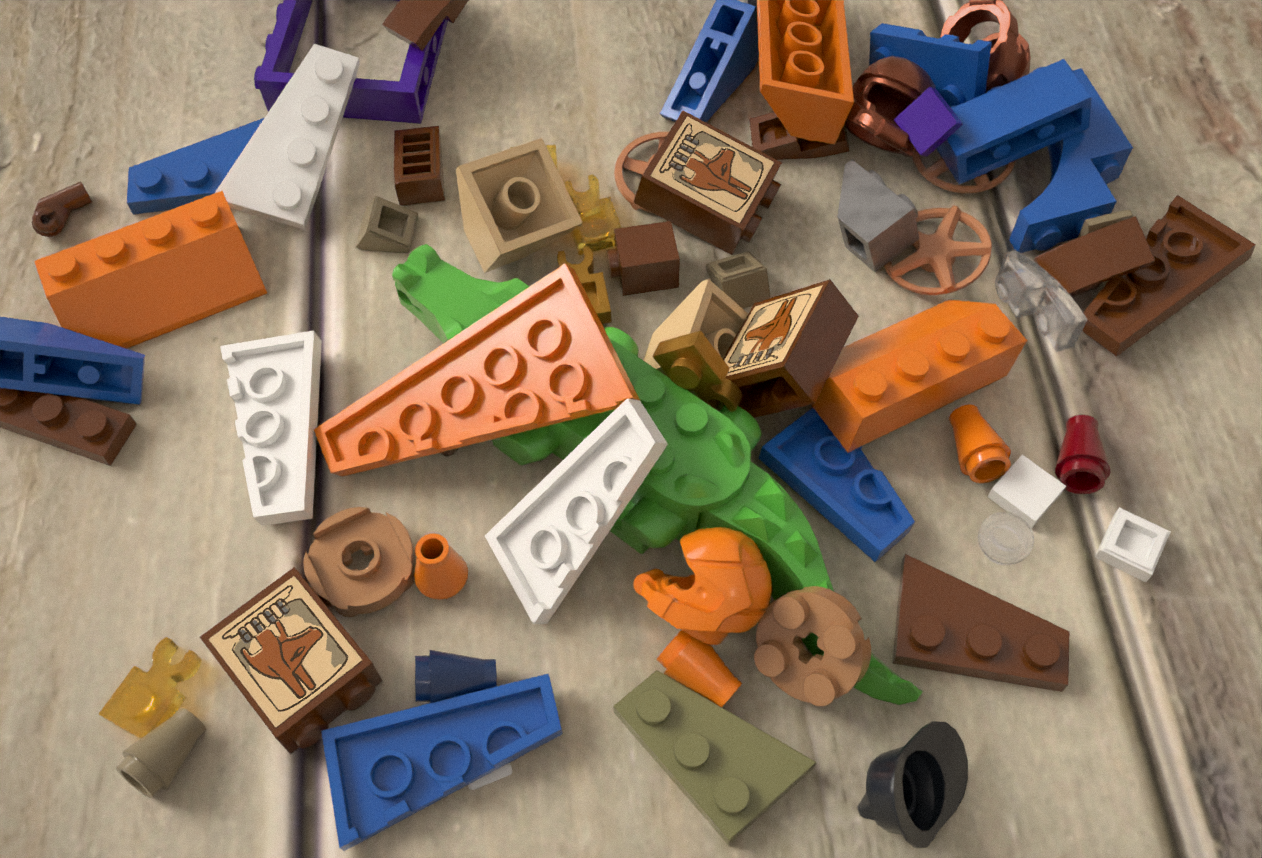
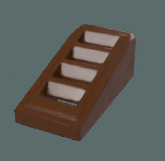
(422, 186)

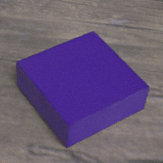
(928, 121)

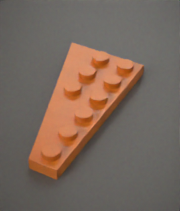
(506, 374)

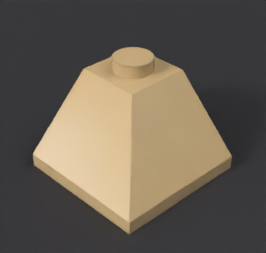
(514, 204)
(705, 310)

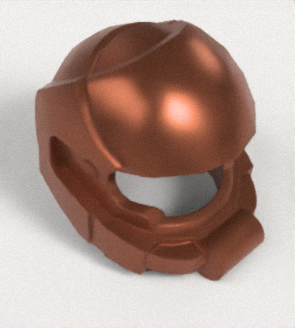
(1009, 50)
(880, 97)

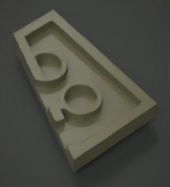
(710, 754)

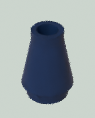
(451, 675)

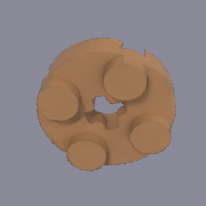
(367, 589)
(787, 662)

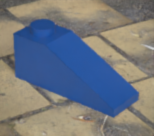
(718, 61)
(67, 363)

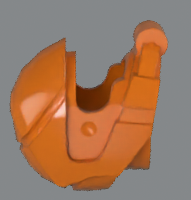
(723, 594)

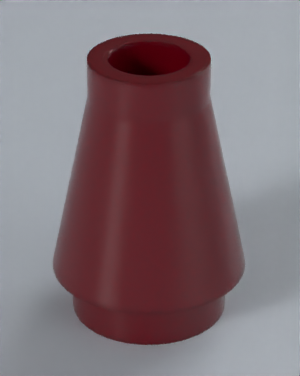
(1082, 457)

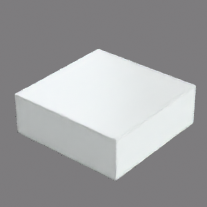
(1026, 490)
(1132, 544)

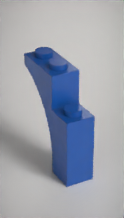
(1077, 182)

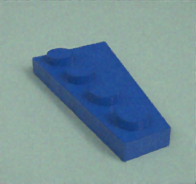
(422, 754)

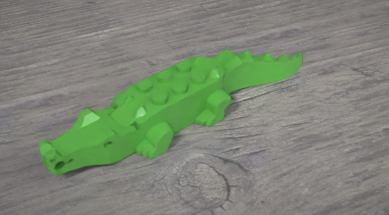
(697, 480)

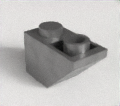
(874, 218)

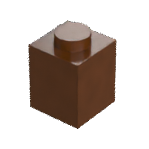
(645, 258)

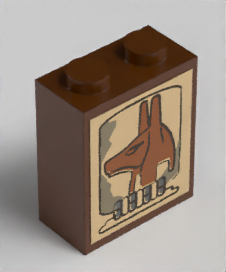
(708, 183)
(789, 348)
(292, 661)

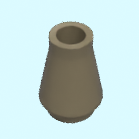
(160, 754)

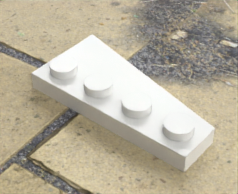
(291, 148)
(277, 413)
(571, 511)

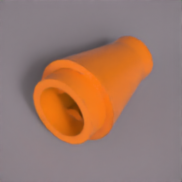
(978, 446)
(438, 568)
(698, 668)

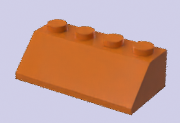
(805, 65)
(152, 274)
(916, 369)

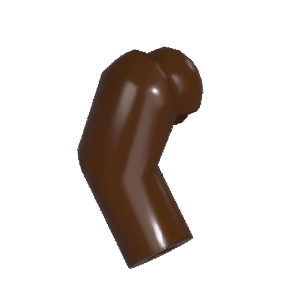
(53, 210)

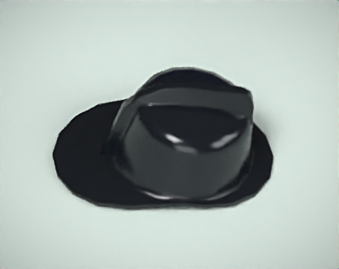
(917, 785)

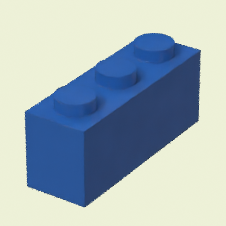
(1016, 120)

